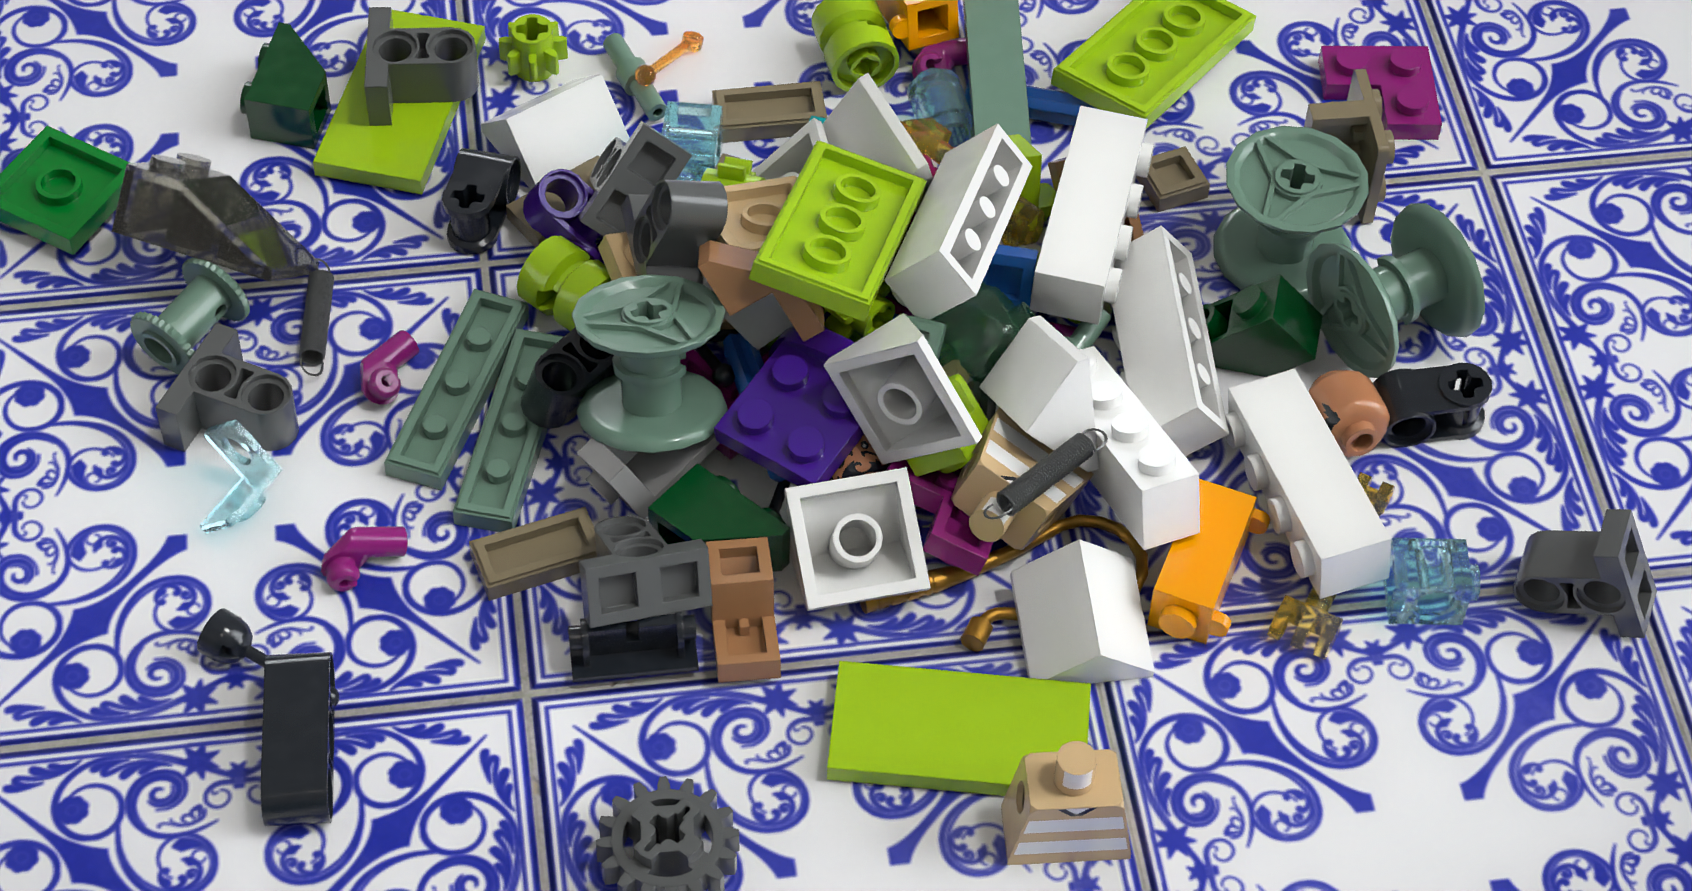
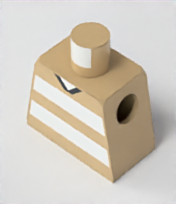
(996, 462)
(1066, 808)

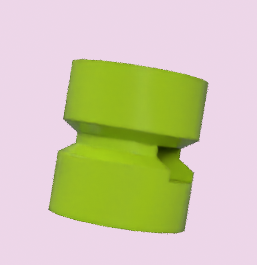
(855, 41)
(557, 277)

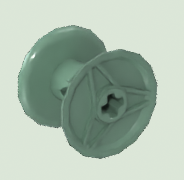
(1290, 197)
(1426, 276)
(648, 329)

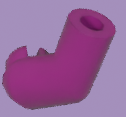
(941, 55)
(381, 366)
(355, 547)

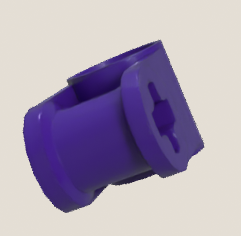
(550, 222)

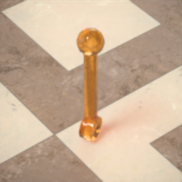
(691, 41)

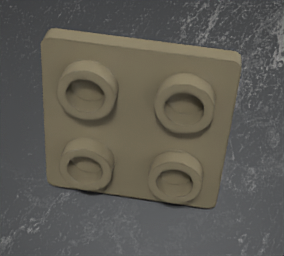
(1361, 129)

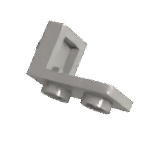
(644, 476)

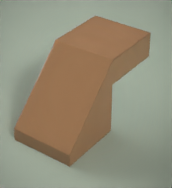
(728, 274)
(743, 610)

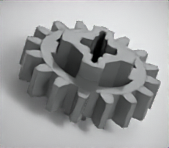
(667, 840)

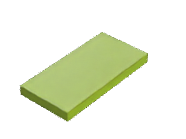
(1152, 54)
(394, 154)
(838, 230)
(947, 726)

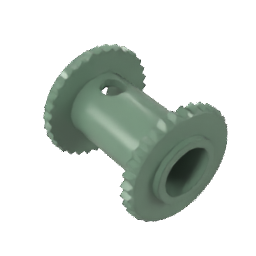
(191, 315)

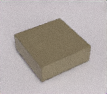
(1174, 180)

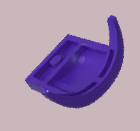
(793, 412)

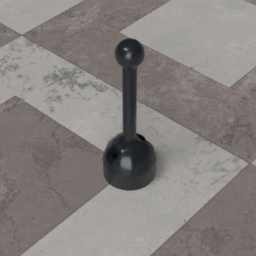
(229, 639)

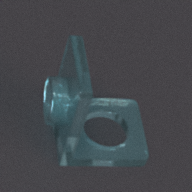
(256, 476)

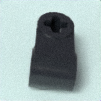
(478, 198)
(1428, 408)

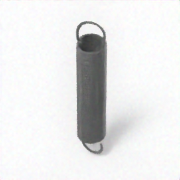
(316, 318)
(1045, 473)

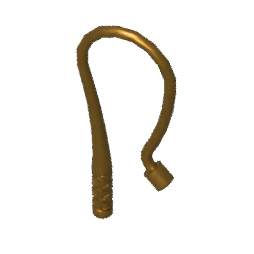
(980, 627)

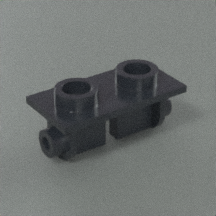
(633, 648)

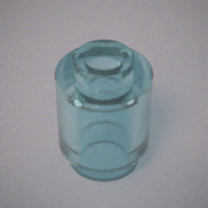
(940, 96)

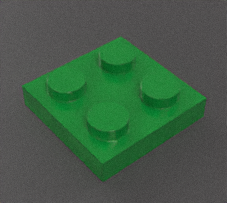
(60, 189)

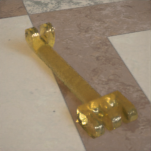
(932, 140)
(1313, 614)

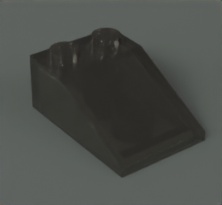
(207, 217)

